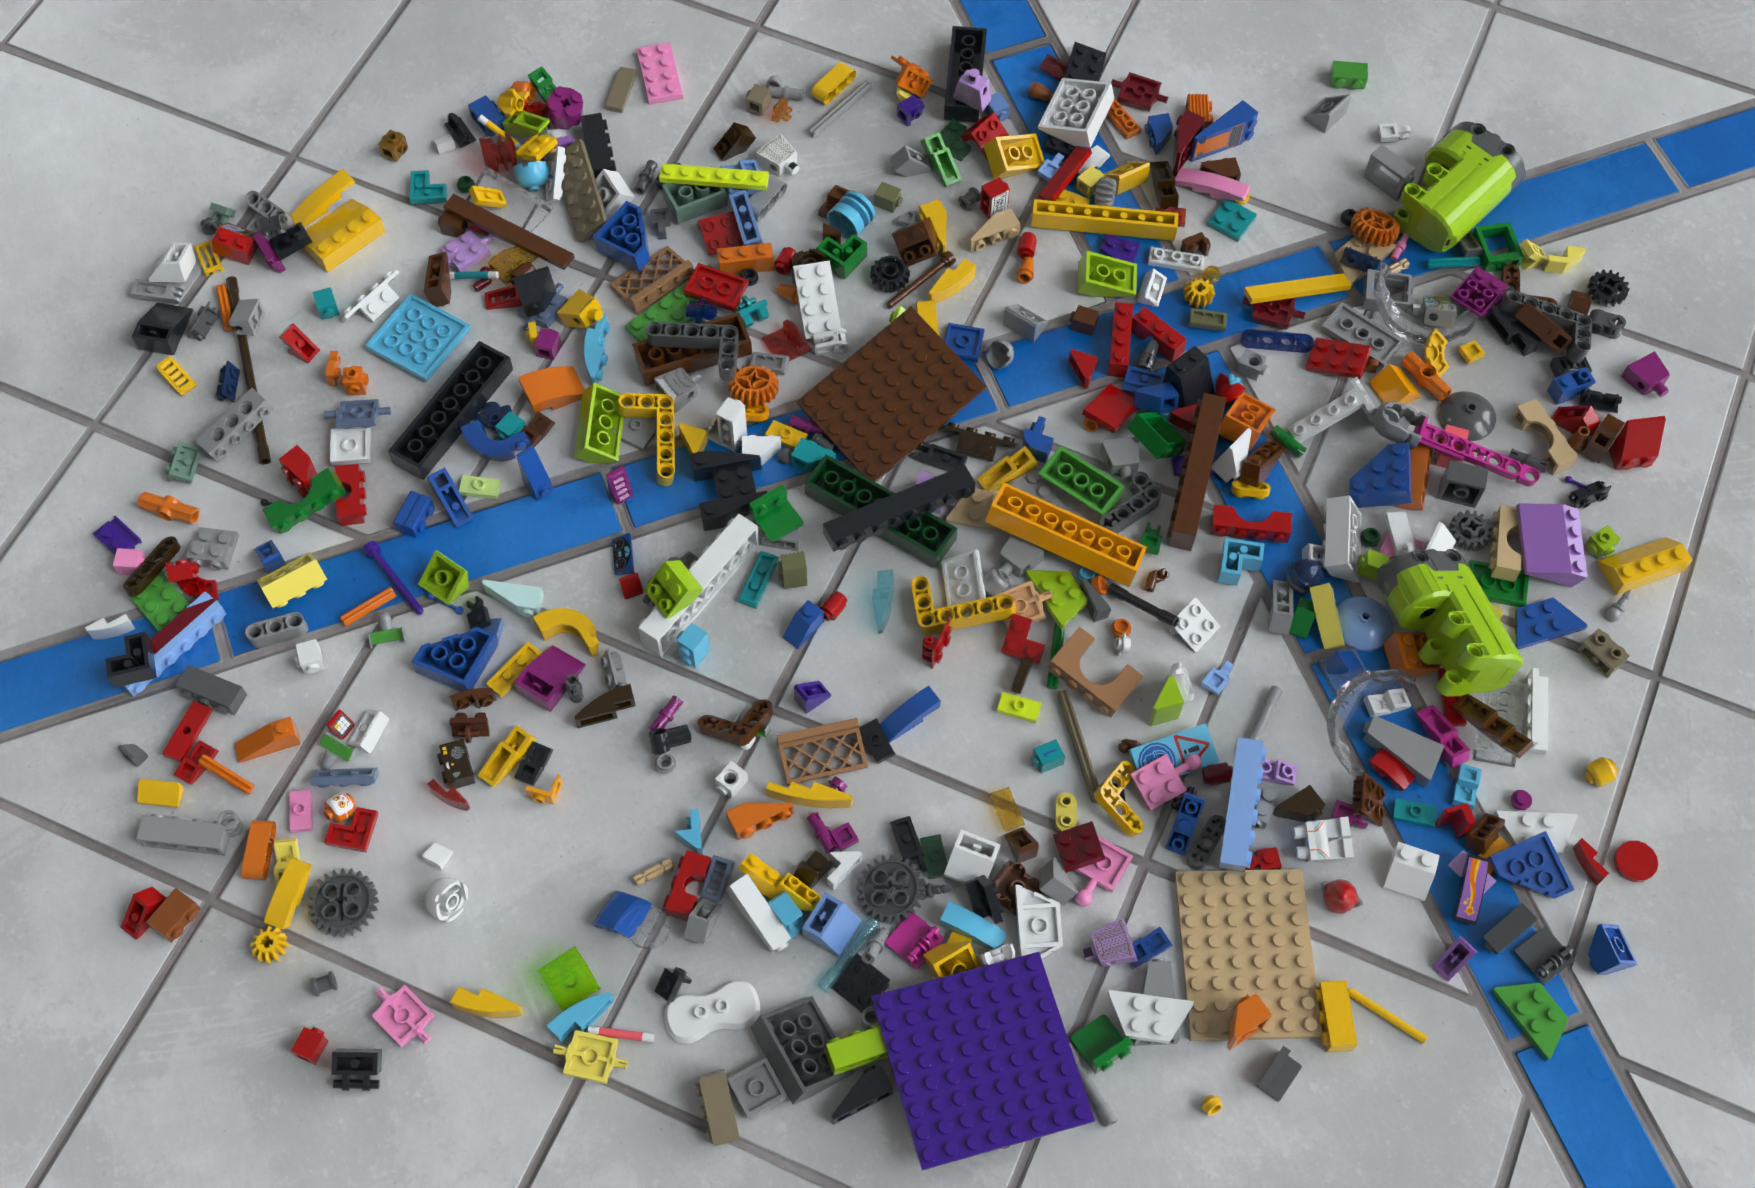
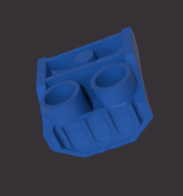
(622, 914)

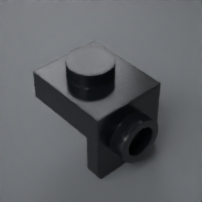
(671, 982)

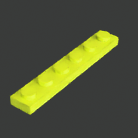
(714, 177)

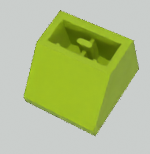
(673, 588)

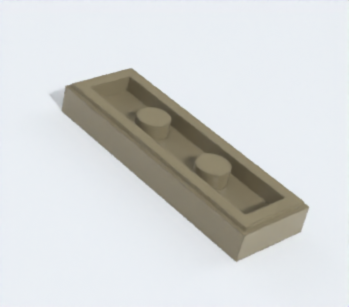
(621, 89)

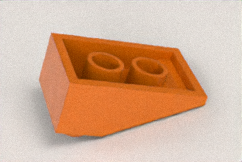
(1245, 414)

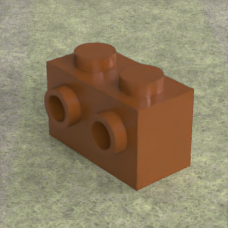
(173, 915)

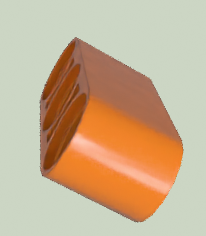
(258, 850)

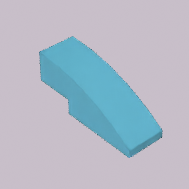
(972, 926)
(579, 1015)

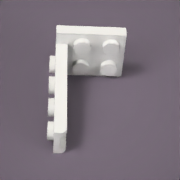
(1334, 412)

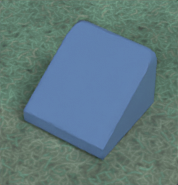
(496, 627)

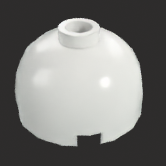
(446, 898)

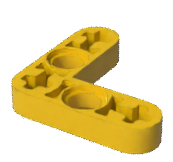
(1112, 795)

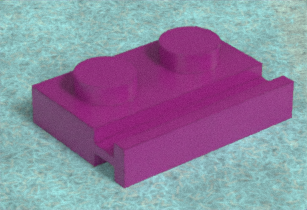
(267, 250)

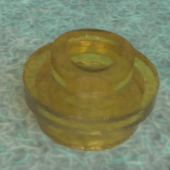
(1212, 270)

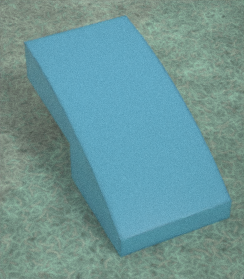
(1466, 785)

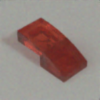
(451, 797)

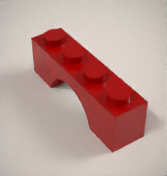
(1120, 340)
(1228, 523)

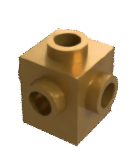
(393, 145)

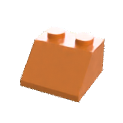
(1248, 1018)

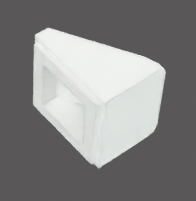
(444, 144)
(437, 856)

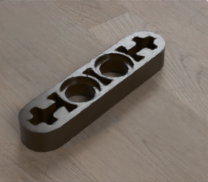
(137, 581)

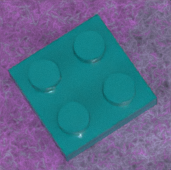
(1231, 220)

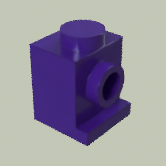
(910, 109)

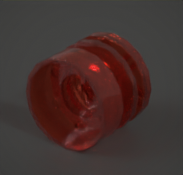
(498, 152)

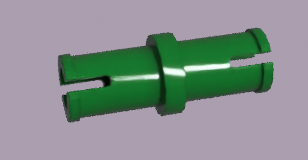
(1288, 441)

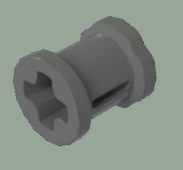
(969, 198)
(324, 983)

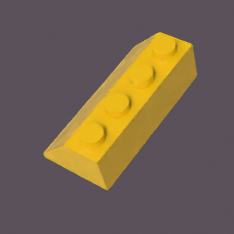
(1644, 564)

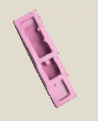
(1217, 185)

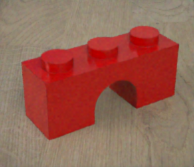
(1169, 340)
(351, 509)
(692, 868)

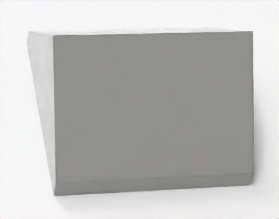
(1328, 112)
(1024, 322)

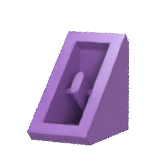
(1454, 958)

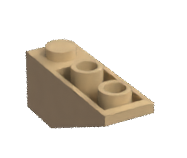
(997, 229)

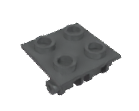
(1545, 955)

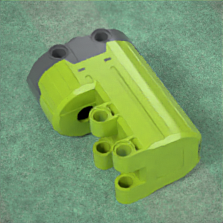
(1465, 181)
(1464, 633)

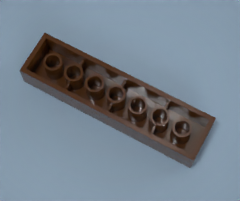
(1195, 472)

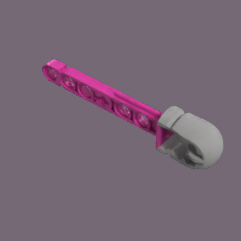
(1392, 422)

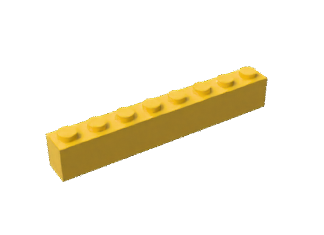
(1104, 220)

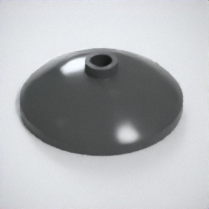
(1456, 412)

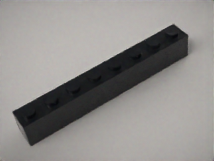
(899, 508)

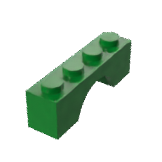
(324, 489)

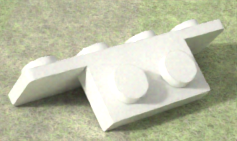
(377, 301)

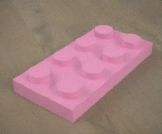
(659, 73)

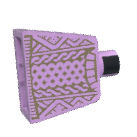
(973, 90)
(1111, 945)

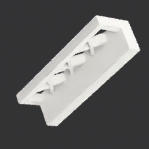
(1537, 711)

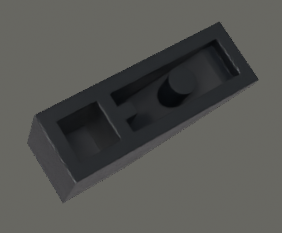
(868, 1090)

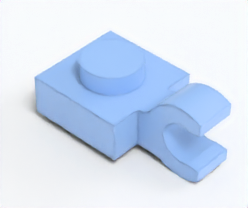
(1049, 167)
(1217, 679)

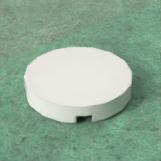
(1183, 681)

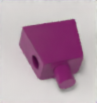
(1647, 375)

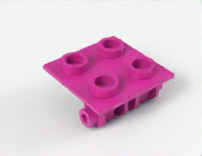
(914, 939)

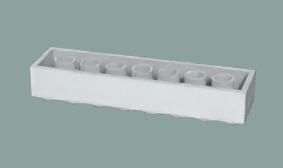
(712, 572)

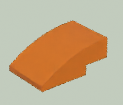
(551, 387)

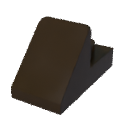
(813, 869)

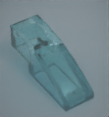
(883, 598)

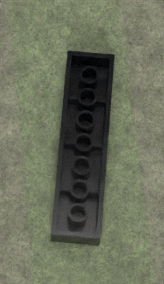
(450, 409)

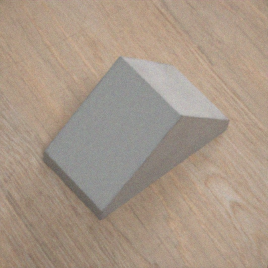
(1056, 882)

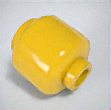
(1601, 771)

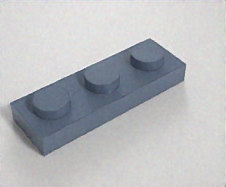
(344, 777)

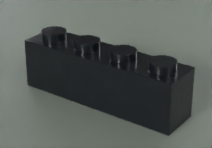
(597, 143)

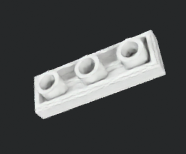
(1176, 260)

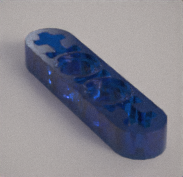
(1276, 338)

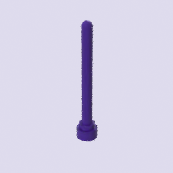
(373, 551)

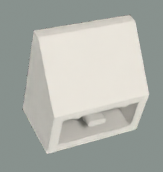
(174, 264)
(971, 857)

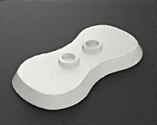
(728, 1007)

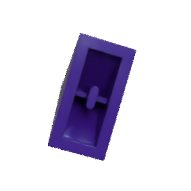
(810, 695)

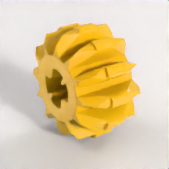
(1198, 292)
(261, 941)

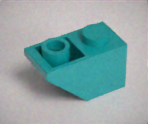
(809, 454)

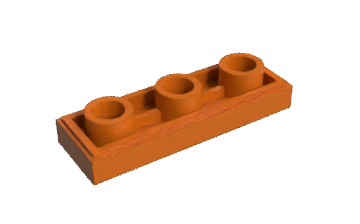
(1122, 120)

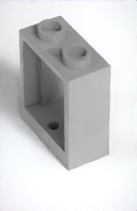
(1384, 157)
(1393, 280)

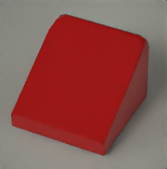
(631, 586)

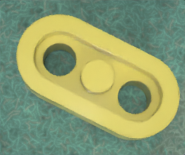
(1065, 811)

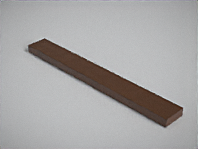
(509, 232)

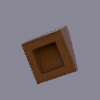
(832, 233)

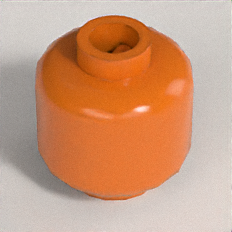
(525, 86)

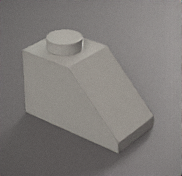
(910, 162)
(702, 921)

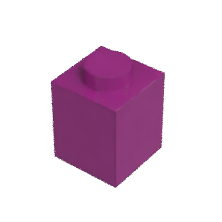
(547, 344)

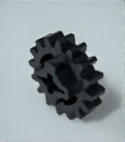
(1608, 287)

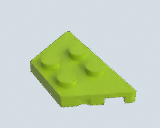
(1067, 595)

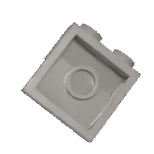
(213, 548)
(1267, 803)

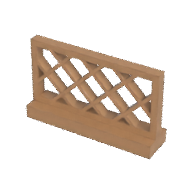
(660, 286)
(817, 734)

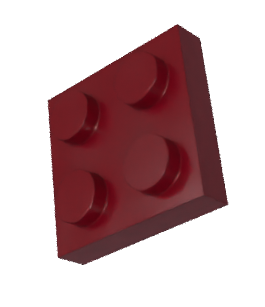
(1079, 847)

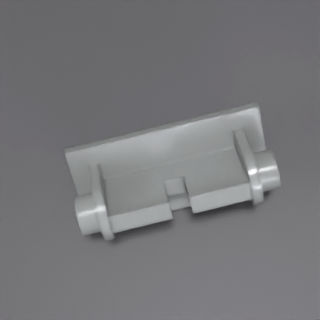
(611, 663)

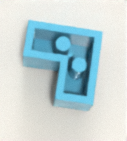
(1236, 556)

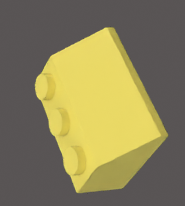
(292, 580)

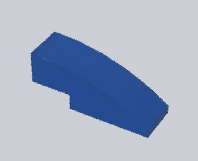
(910, 713)

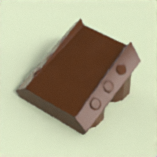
(1009, 876)

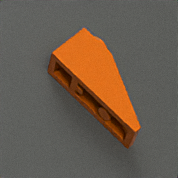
(268, 739)

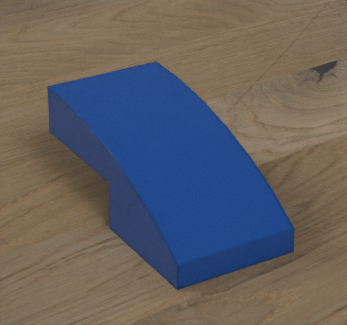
(1151, 946)

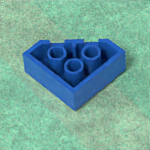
(624, 237)
(1384, 478)
(457, 658)

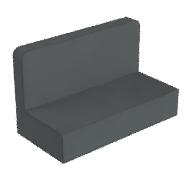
(1279, 1075)

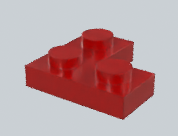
(1017, 642)
(355, 836)

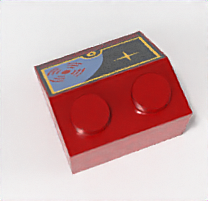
(235, 243)

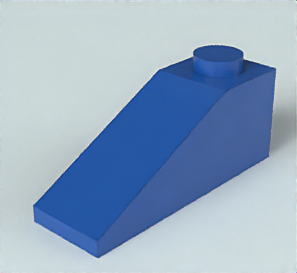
(533, 473)
(449, 497)

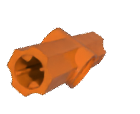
(1426, 376)
(168, 508)

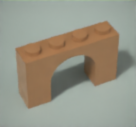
(1067, 667)

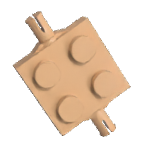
(1027, 602)

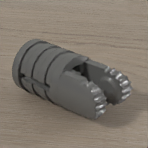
(1148, 356)

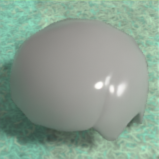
(1000, 354)

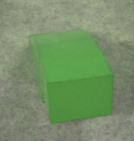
(941, 159)

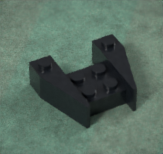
(732, 481)

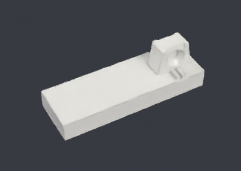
(1400, 532)

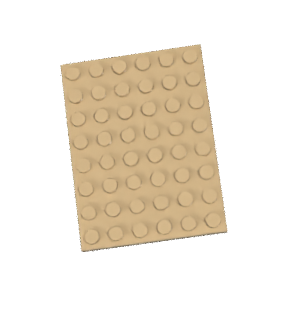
(1242, 939)

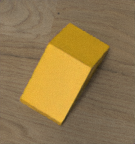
(693, 437)

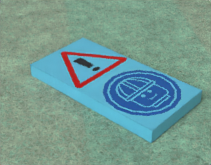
(1178, 748)

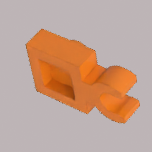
(332, 371)

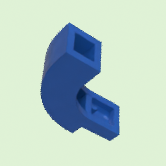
(493, 449)

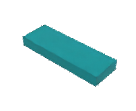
(758, 579)

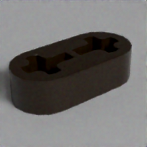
(1022, 674)

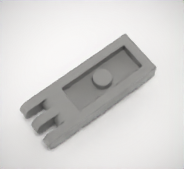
(157, 291)

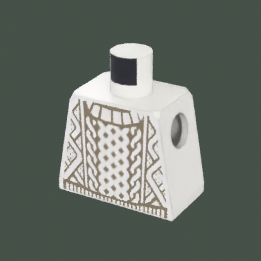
(778, 156)

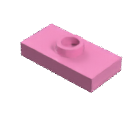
(301, 811)

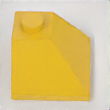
(951, 959)

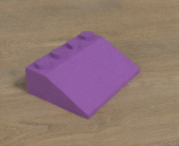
(1552, 543)

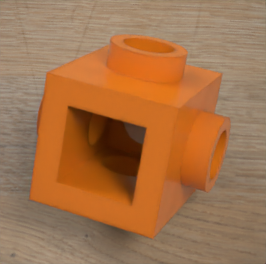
(354, 380)

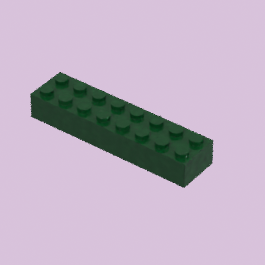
(848, 490)

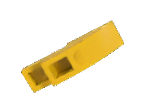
(772, 883)

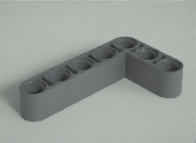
(1574, 322)
(680, 336)

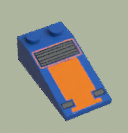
(1226, 132)

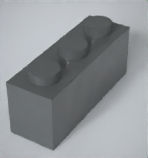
(211, 690)

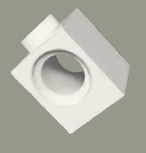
(734, 772)

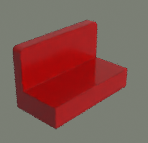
(1459, 817)

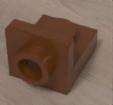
(1195, 242)

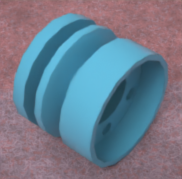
(851, 214)

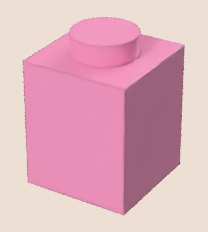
(127, 560)

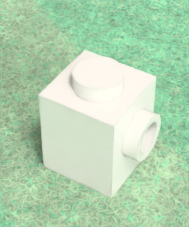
(309, 657)

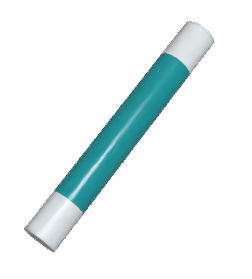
(475, 275)

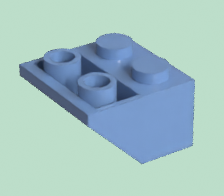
(831, 924)

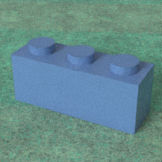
(745, 218)

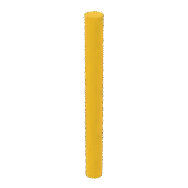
(1387, 1015)

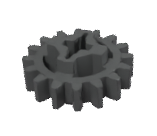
(1470, 529)

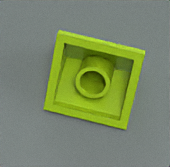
(444, 578)
(1168, 704)

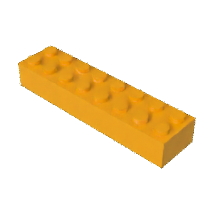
(1066, 534)

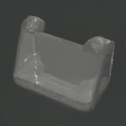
(522, 206)

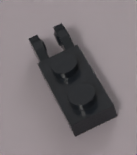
(939, 456)
(908, 841)

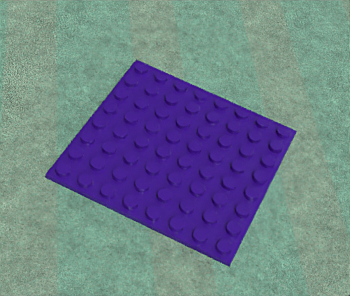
(981, 1060)

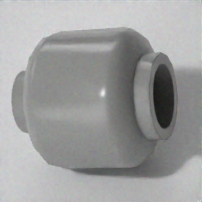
(995, 582)

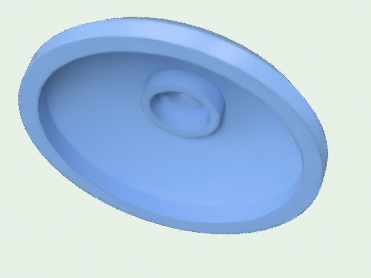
(1364, 633)

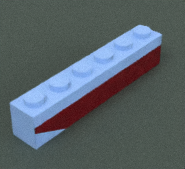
(181, 635)

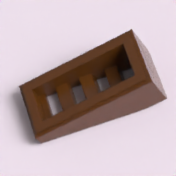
(1482, 835)

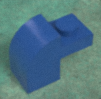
(1036, 442)

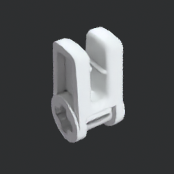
(830, 342)

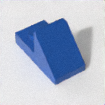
(269, 556)

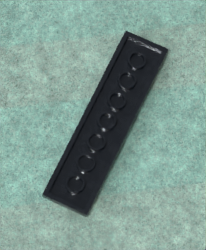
(1083, 64)

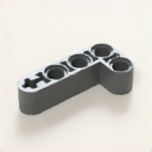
(1126, 509)

